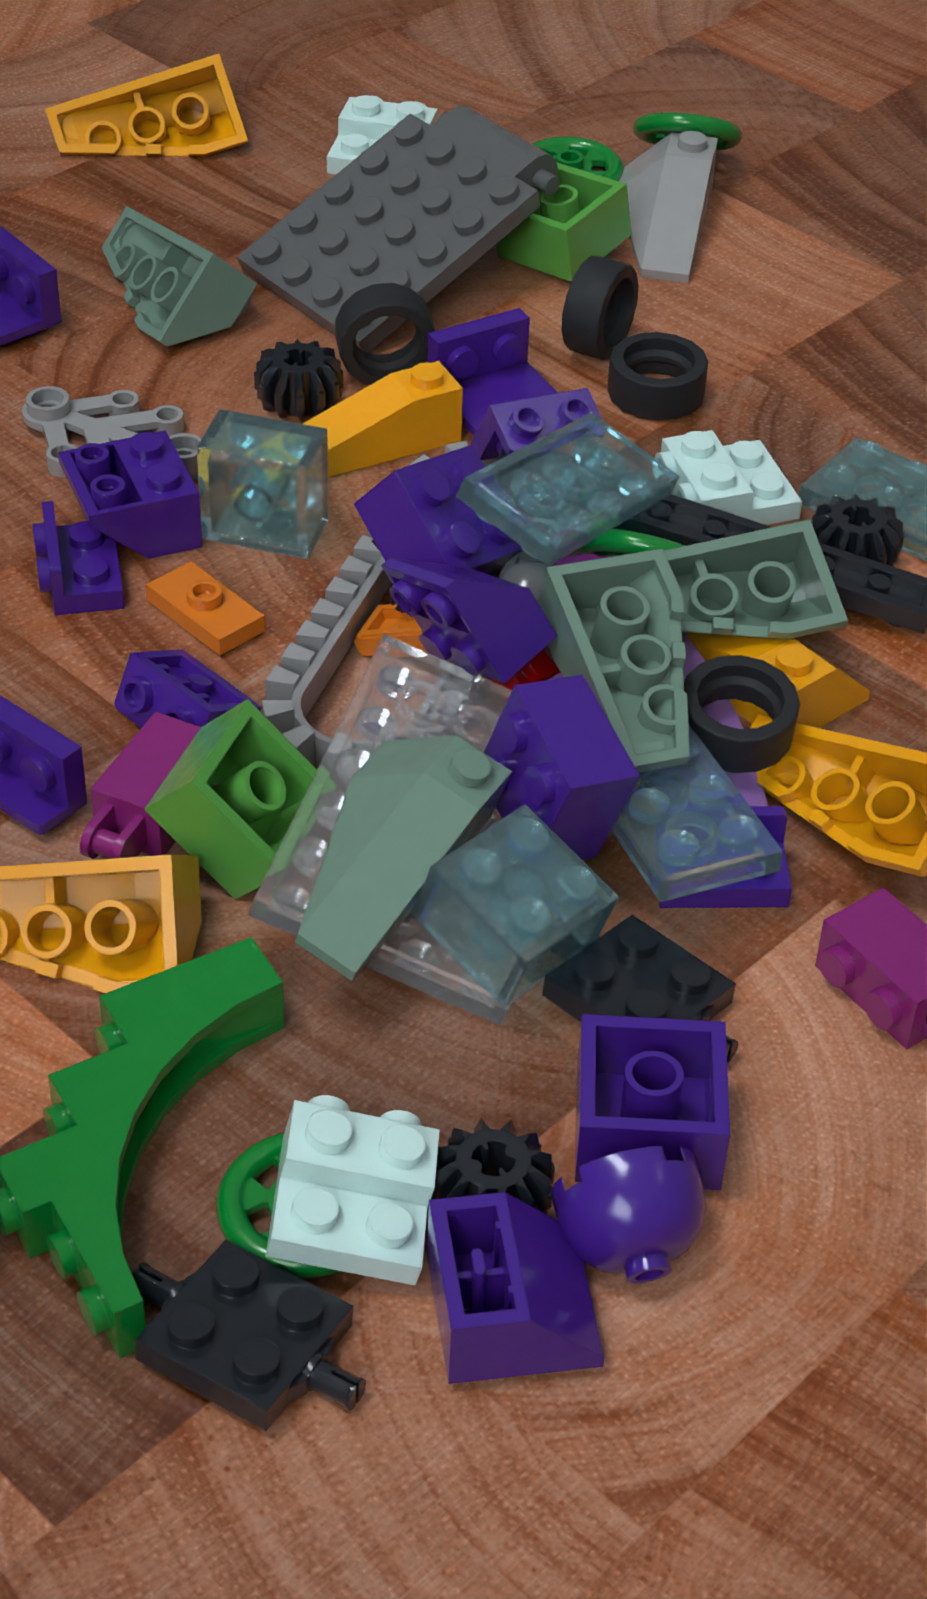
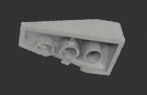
(669, 203)

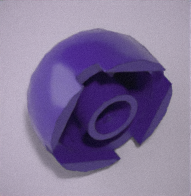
(633, 1211)

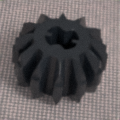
(298, 379)
(860, 528)
(495, 1163)

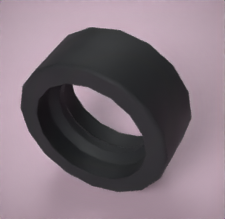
(373, 303)
(599, 306)
(654, 396)
(751, 682)

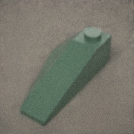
(174, 282)
(758, 584)
(624, 634)
(395, 821)

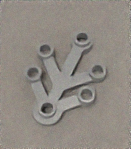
(52, 412)

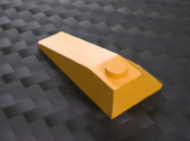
(162, 114)
(393, 418)
(821, 686)
(856, 793)
(101, 918)

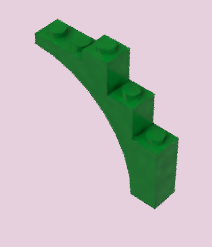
(104, 1111)

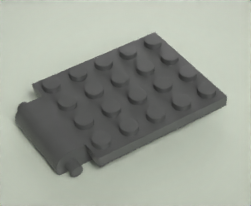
(403, 214)

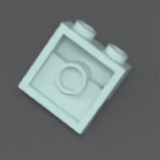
(366, 121)
(730, 477)
(353, 1190)

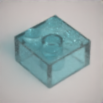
(263, 483)
(513, 904)

